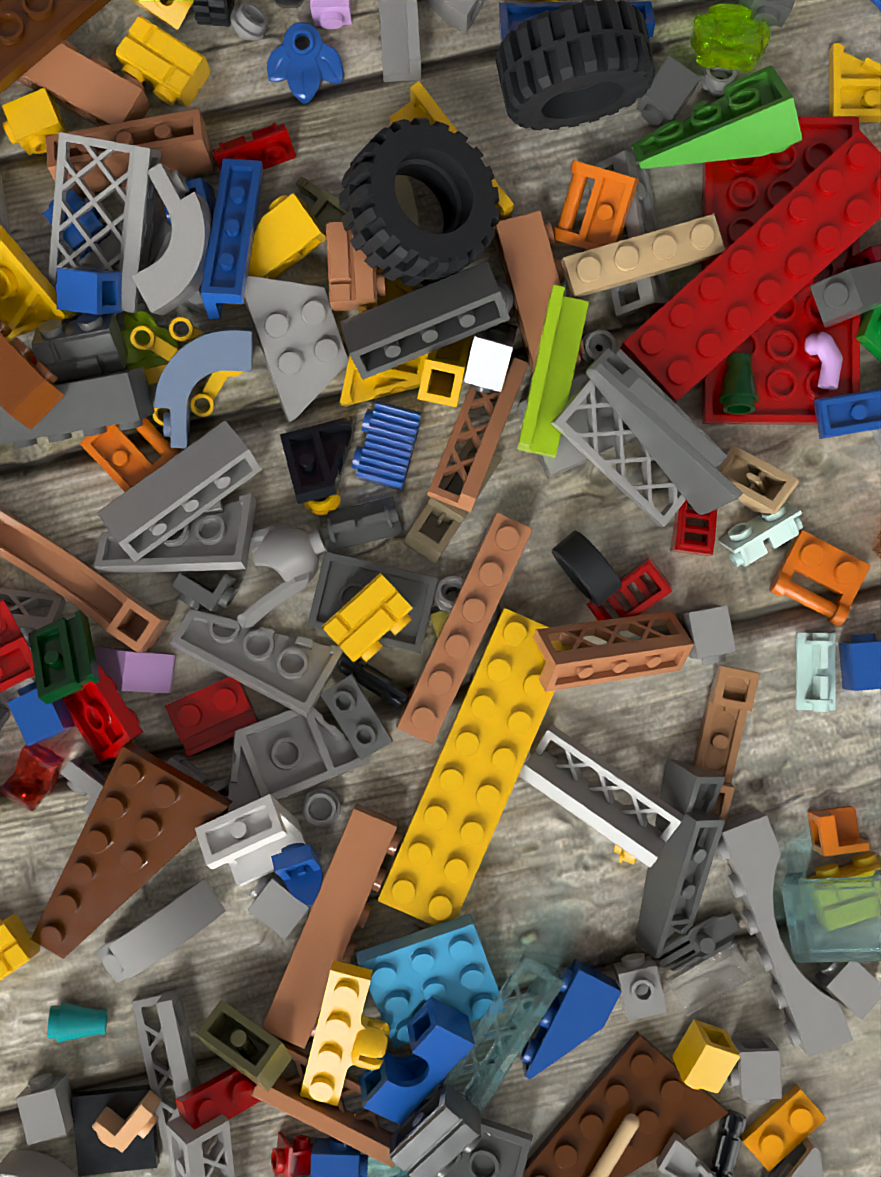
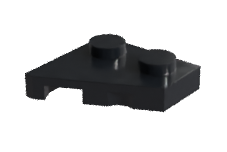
(317, 457)

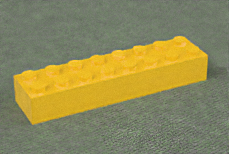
(472, 775)

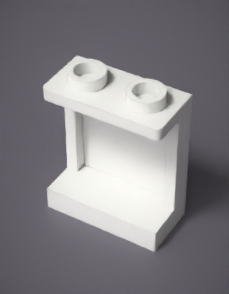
(249, 838)

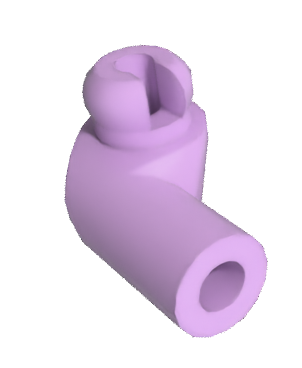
(829, 355)

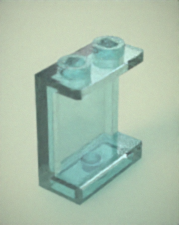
(833, 918)

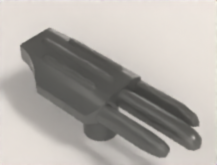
(705, 939)

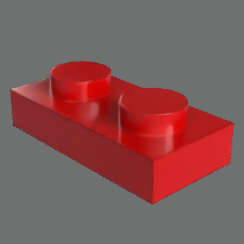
(223, 1094)

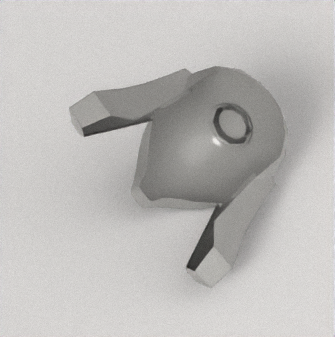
(292, 555)

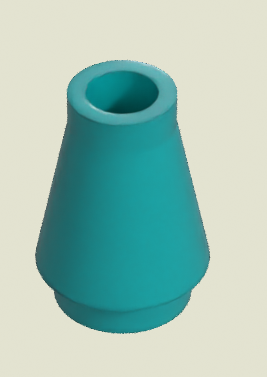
(75, 1022)

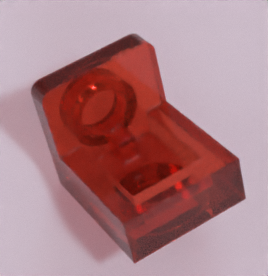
(33, 777)

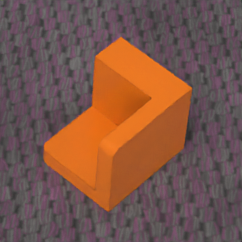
(836, 831)

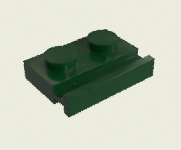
(63, 657)

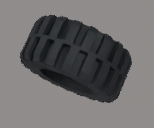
(575, 64)
(455, 177)

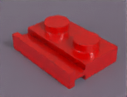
(211, 715)

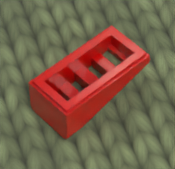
(681, 545)
(649, 567)

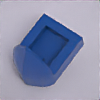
(300, 870)

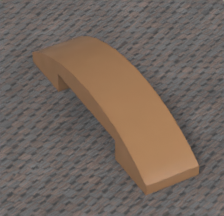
(723, 726)

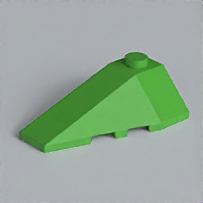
(748, 121)

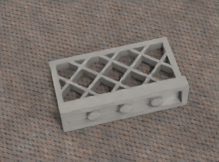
(137, 217)
(617, 476)

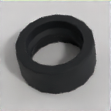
(586, 568)

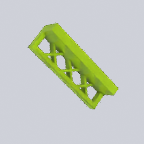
(552, 372)

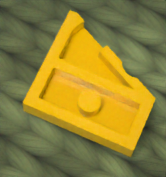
(854, 86)

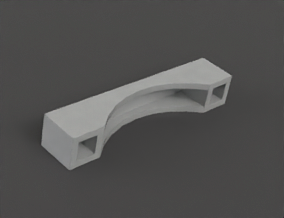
(753, 856)

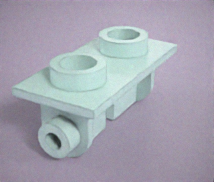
(747, 538)
(816, 671)

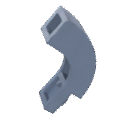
(210, 352)

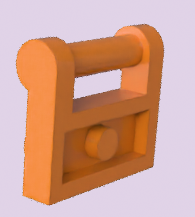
(605, 211)
(122, 458)
(825, 567)

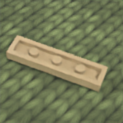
(643, 256)

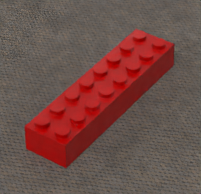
(761, 270)

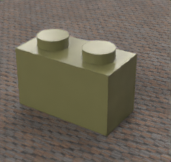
(244, 1045)

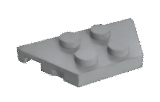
(295, 338)
(287, 757)

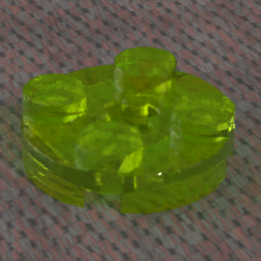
(735, 53)

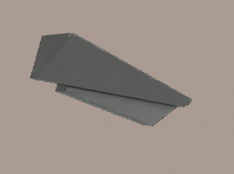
(666, 434)
(681, 870)

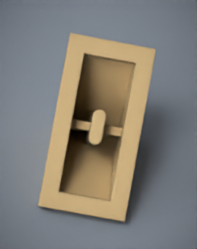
(762, 484)

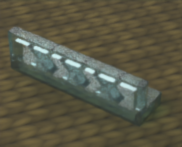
(513, 1036)

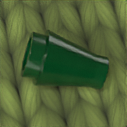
(739, 386)

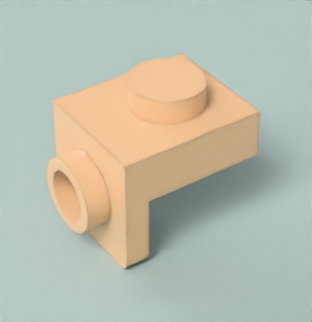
(119, 1132)

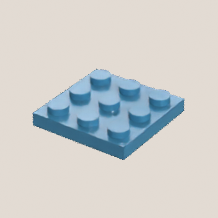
(434, 963)

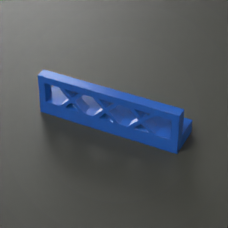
(231, 235)

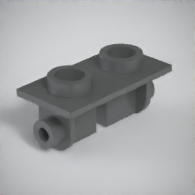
(360, 524)
(356, 717)

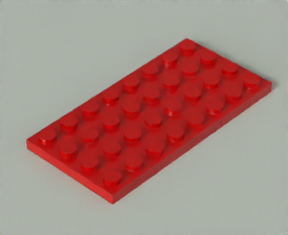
(783, 371)

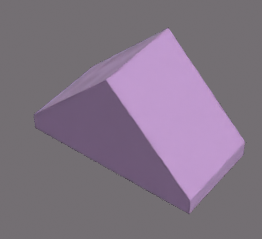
(136, 670)

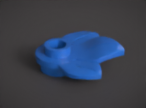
(304, 67)

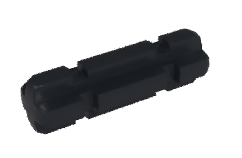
(374, 681)
(728, 1144)

